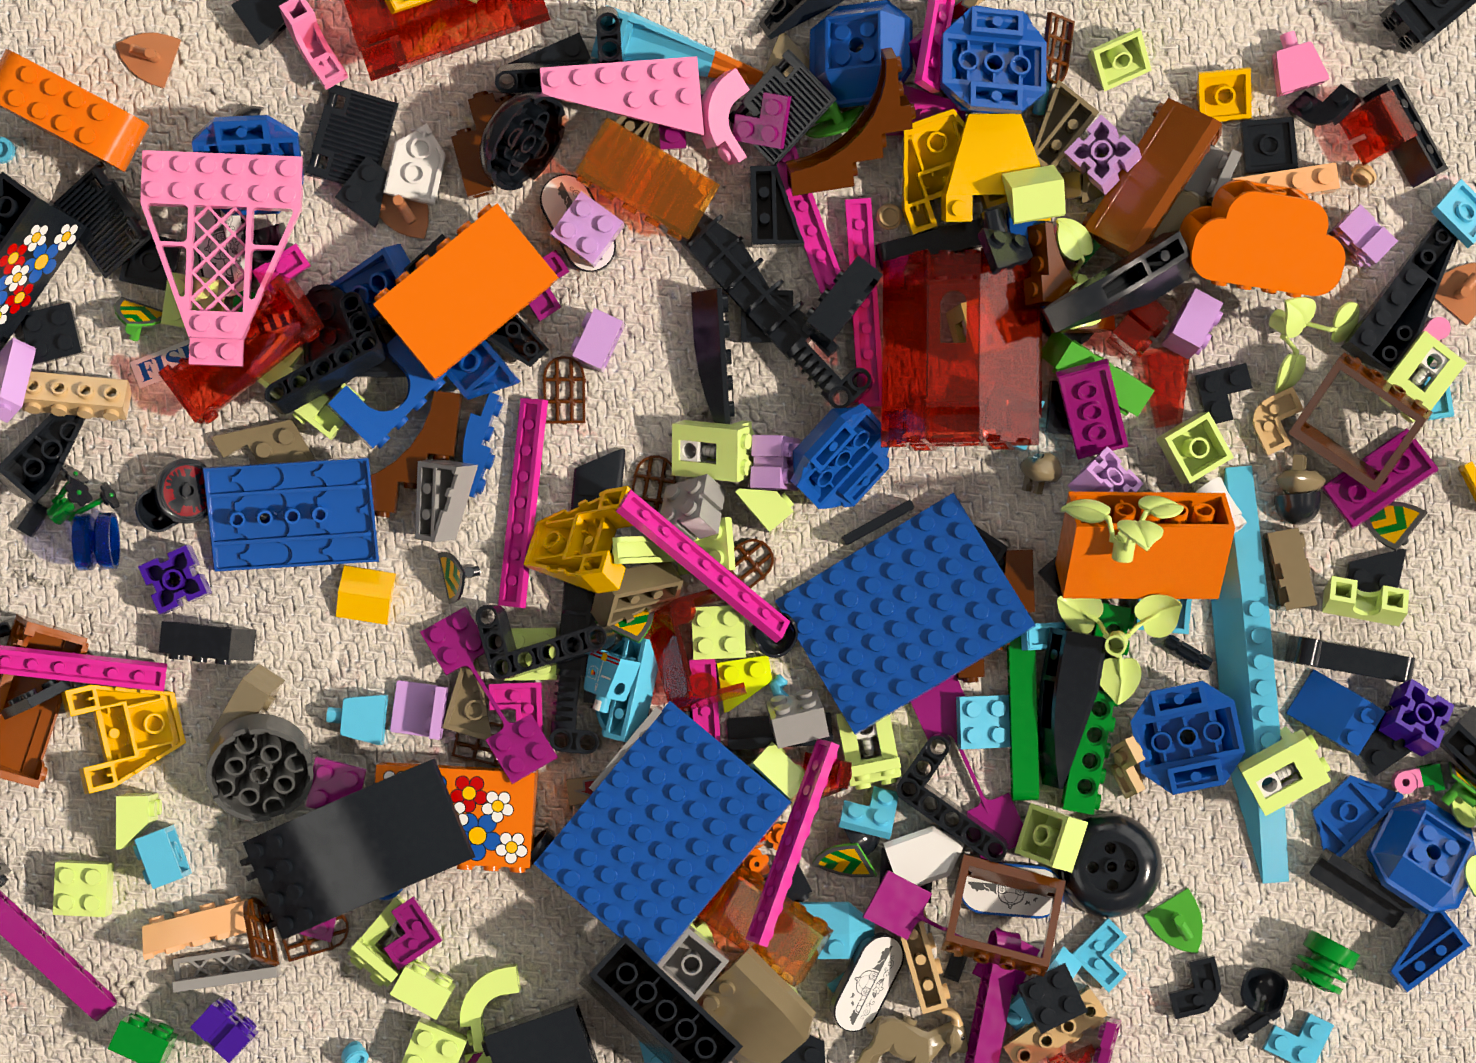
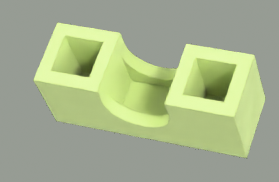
(1384, 606)

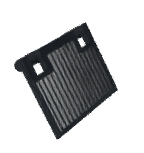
(808, 102)
(351, 133)
(107, 218)

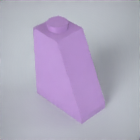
(15, 370)

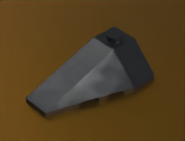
(789, 13)
(40, 457)

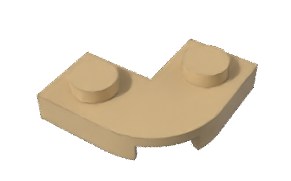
(1268, 419)
(1125, 757)

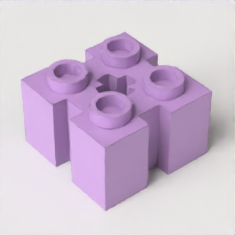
(1103, 139)
(1363, 237)
(773, 462)
(1105, 475)

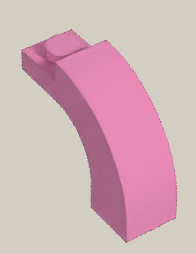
(312, 45)
(715, 112)

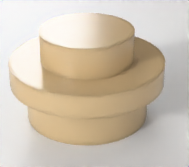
(1363, 175)
(889, 216)

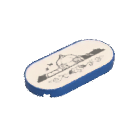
(1000, 900)

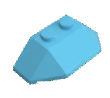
(628, 715)
(847, 924)

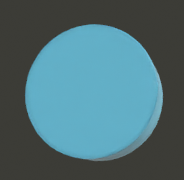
(7, 150)

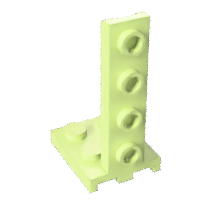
(642, 550)

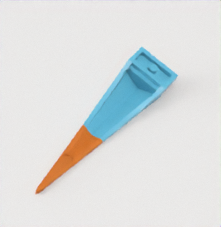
(649, 41)

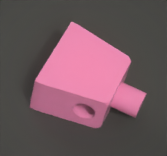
(1297, 66)

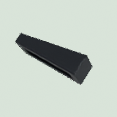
(33, 519)
(954, 967)

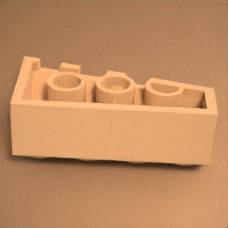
(194, 927)

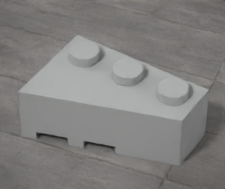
(442, 498)

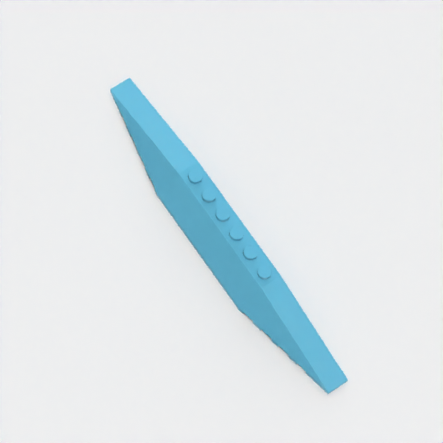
(1248, 670)

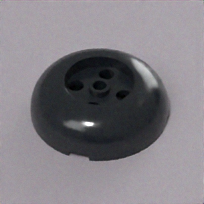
(521, 139)
(1134, 887)

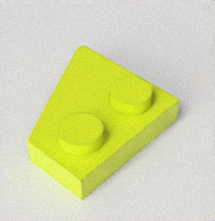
(752, 671)

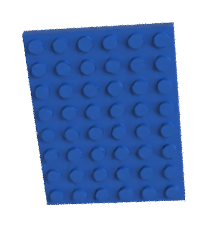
(905, 613)
(662, 833)

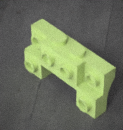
(314, 412)

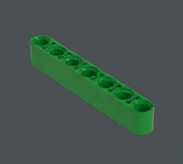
(1023, 722)

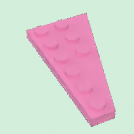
(642, 90)

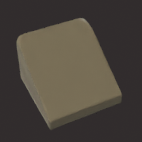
(1072, 185)

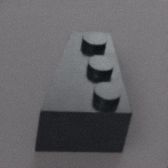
(770, 211)
(841, 301)
(206, 642)

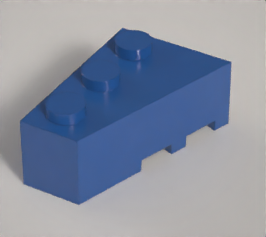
(1427, 950)

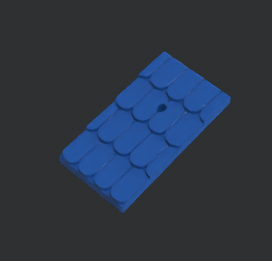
(314, 510)

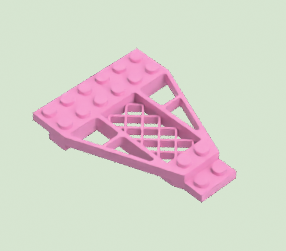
(220, 183)

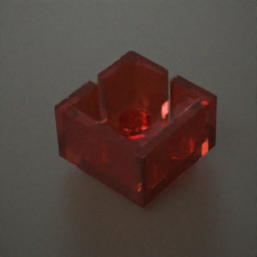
(1383, 125)
(1134, 331)

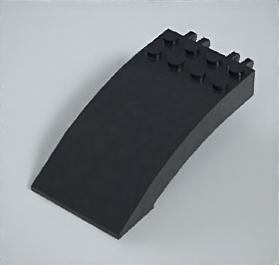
(357, 849)

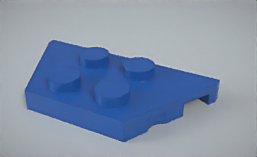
(481, 372)
(1351, 812)

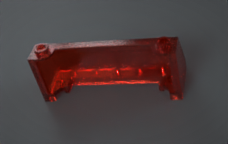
(277, 329)

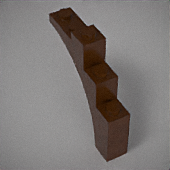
(836, 164)
(436, 438)
(1020, 574)

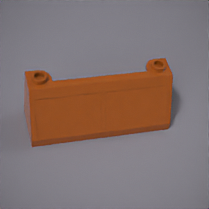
(1147, 192)
(28, 733)

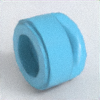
(354, 1053)

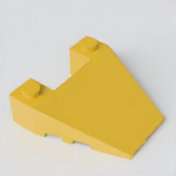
(984, 152)
(926, 166)
(579, 543)
(132, 730)

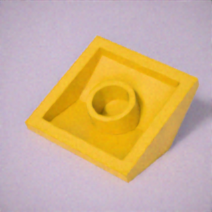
(1225, 94)
(365, 595)

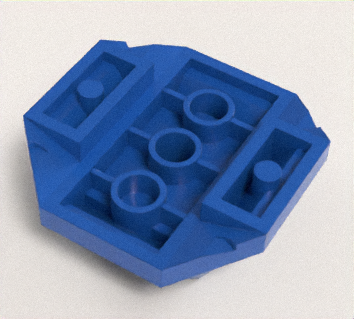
(1000, 39)
(833, 44)
(247, 136)
(840, 458)
(1193, 765)
(1402, 858)

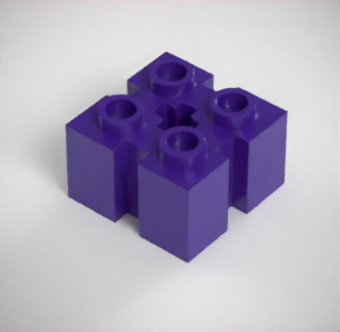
(160, 573)
(1416, 717)
(225, 1029)

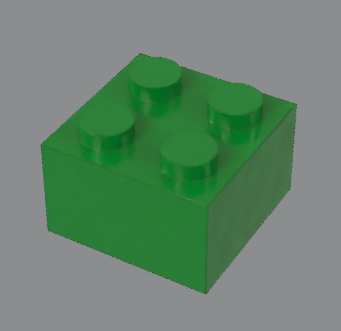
(143, 1040)

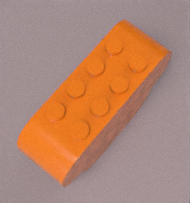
(69, 112)
(1264, 240)

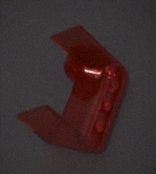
(679, 684)

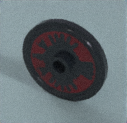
(182, 491)

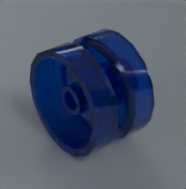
(96, 541)

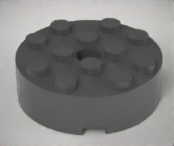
(259, 767)

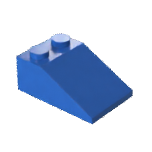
(375, 274)
(1335, 712)

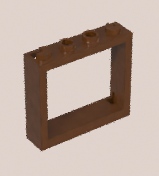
(1339, 455)
(1012, 878)

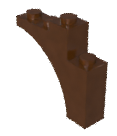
(467, 144)
(1051, 277)

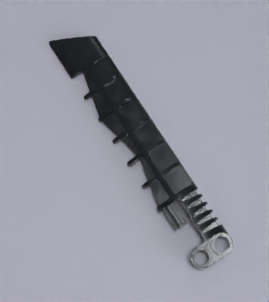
(735, 271)
(576, 609)

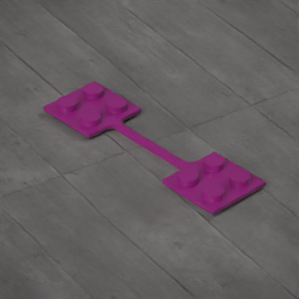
(938, 714)
(519, 745)
(331, 782)
(901, 905)

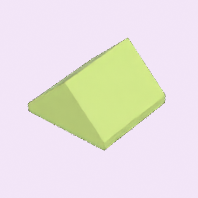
(1120, 59)
(1035, 194)

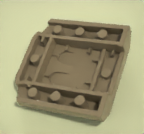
(758, 1010)

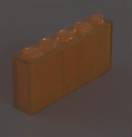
(645, 179)
(796, 936)

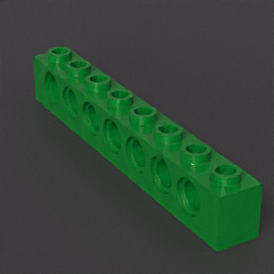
(1090, 801)

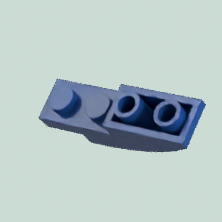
(477, 432)

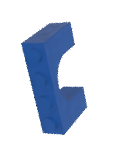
(374, 425)

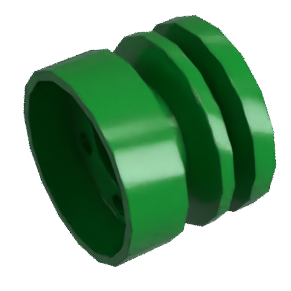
(1324, 962)

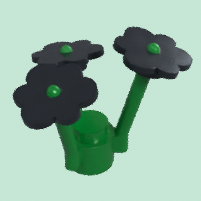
(78, 493)

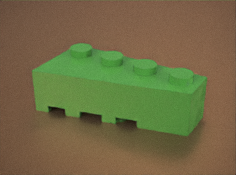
(1065, 354)

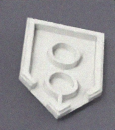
(416, 167)
(924, 855)

